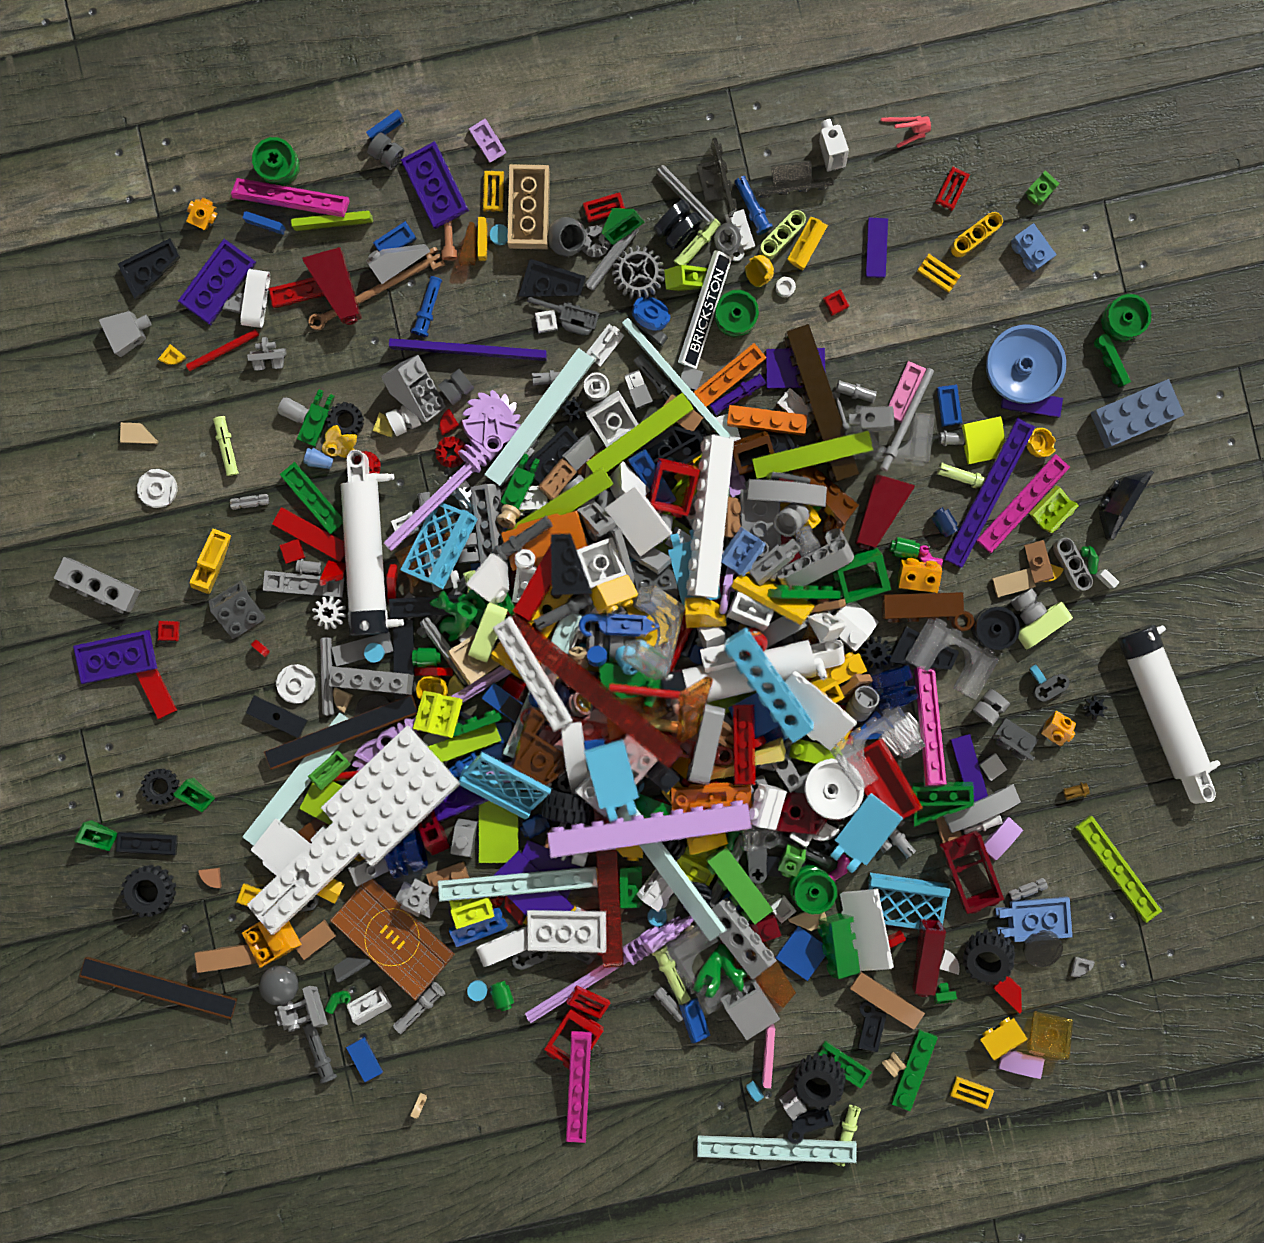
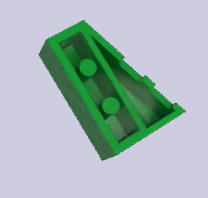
(614, 675)
(942, 800)
(838, 945)

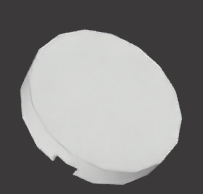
(157, 488)
(296, 683)

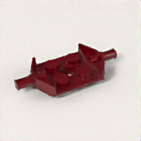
(809, 820)

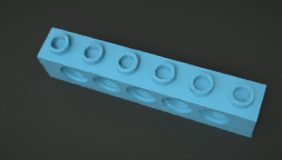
(745, 641)

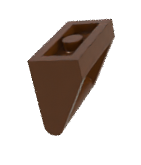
(748, 443)

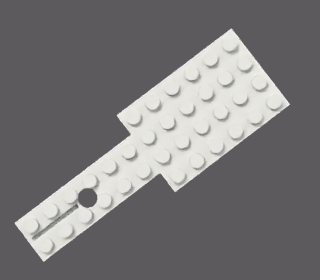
(367, 819)

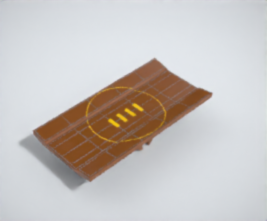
(392, 938)

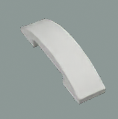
(574, 754)

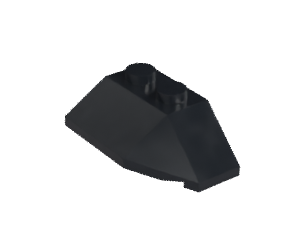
(674, 445)
(1121, 501)

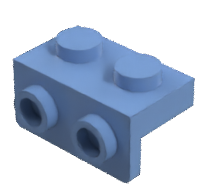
(742, 551)

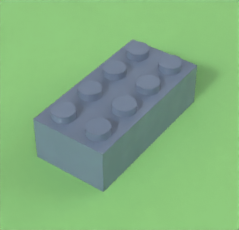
(1137, 413)

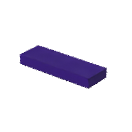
(876, 247)
(1048, 407)

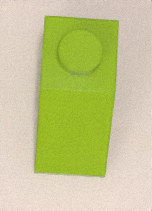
(685, 277)
(810, 751)

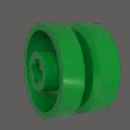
(273, 150)
(1137, 314)
(734, 325)
(813, 890)

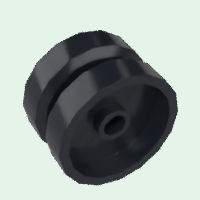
(677, 224)
(1007, 628)

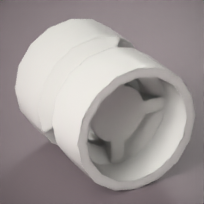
(596, 387)
(402, 419)

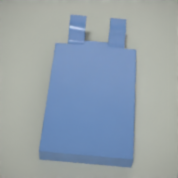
(1034, 916)

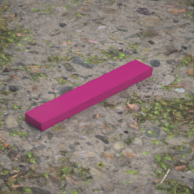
(290, 197)
(1022, 503)
(930, 727)
(578, 1087)

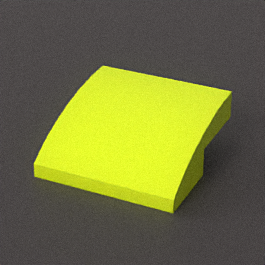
(983, 439)
(438, 714)
(695, 866)
(471, 911)

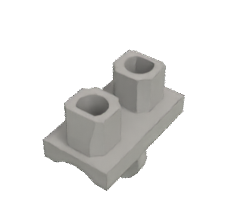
(275, 355)

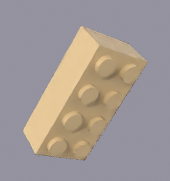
(528, 206)

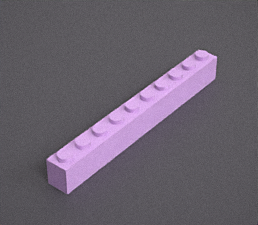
(649, 830)

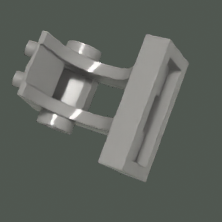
(596, 530)
(417, 898)
(288, 1017)

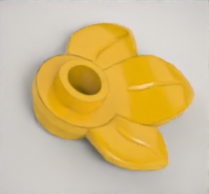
(341, 443)

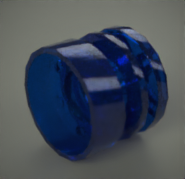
(894, 687)
(407, 853)

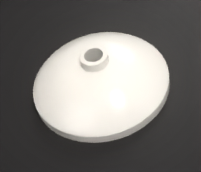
(844, 798)

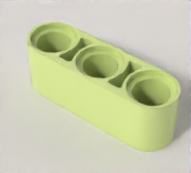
(787, 227)
(1045, 625)
(486, 636)

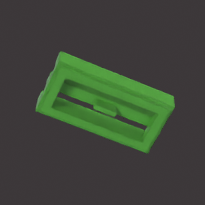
(331, 772)

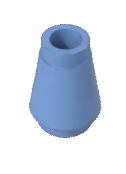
(317, 459)

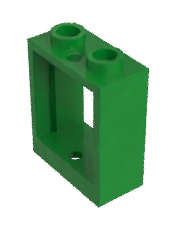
(861, 559)

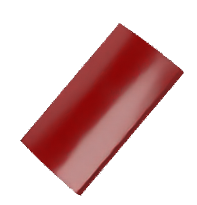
(891, 783)

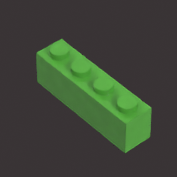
(739, 884)

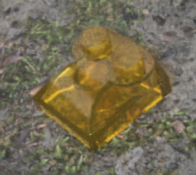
(1050, 1036)

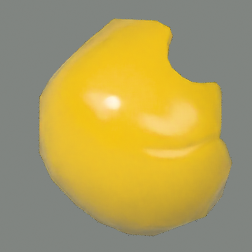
(759, 270)
(1041, 443)
(431, 684)

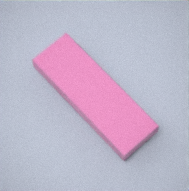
(906, 389)
(768, 1056)

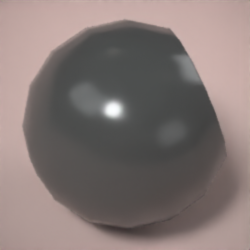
(566, 236)
(278, 985)

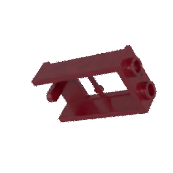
(960, 847)

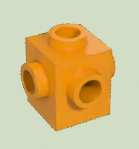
(194, 213)
(1059, 728)

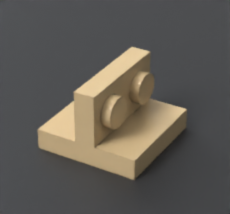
(468, 666)

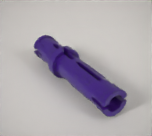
(734, 396)

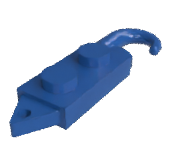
(619, 624)

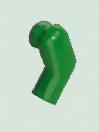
(337, 998)

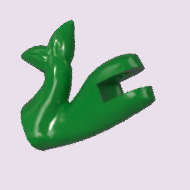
(462, 612)
(711, 971)

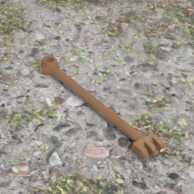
(430, 261)

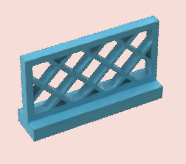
(450, 548)
(499, 792)
(911, 886)

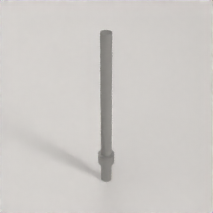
(892, 450)

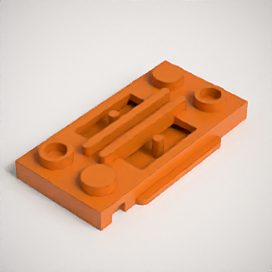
(562, 524)
(707, 795)

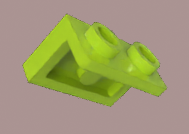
(1053, 510)

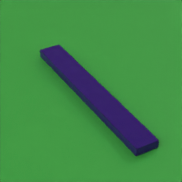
(468, 349)
(989, 492)

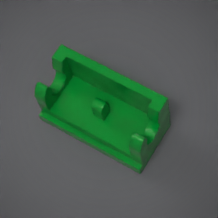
(629, 886)

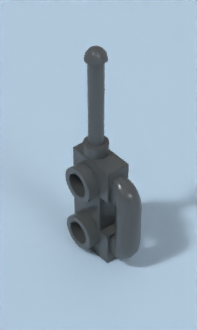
(570, 313)

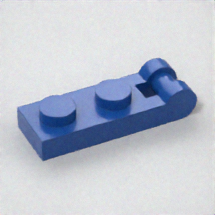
(478, 930)

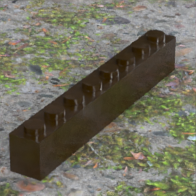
(818, 396)

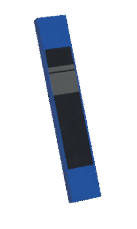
(512, 707)

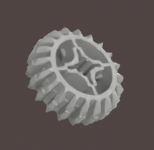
(624, 262)

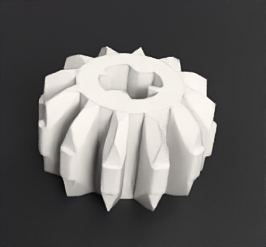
(331, 606)

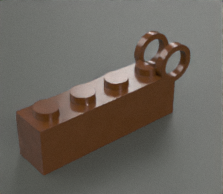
(926, 605)

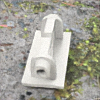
(605, 344)
(463, 497)

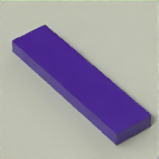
(969, 765)

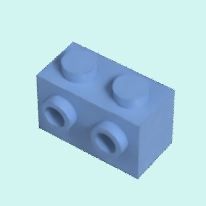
(1032, 248)

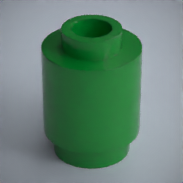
(904, 548)
(426, 657)
(502, 996)

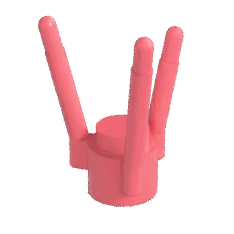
(919, 125)

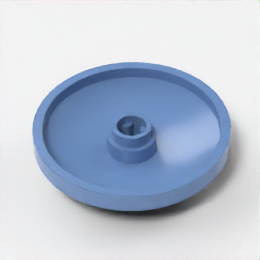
(1026, 364)

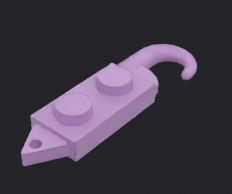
(727, 589)

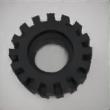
(348, 408)
(148, 782)

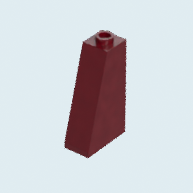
(334, 280)
(882, 507)
(928, 957)

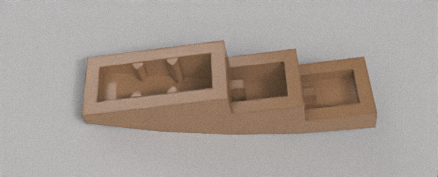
(224, 958)
(887, 1000)

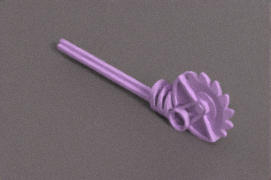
(488, 421)
(373, 747)
(636, 950)

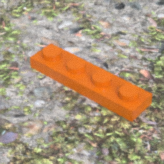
(730, 375)
(767, 420)

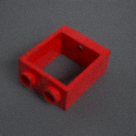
(692, 471)
(581, 1019)

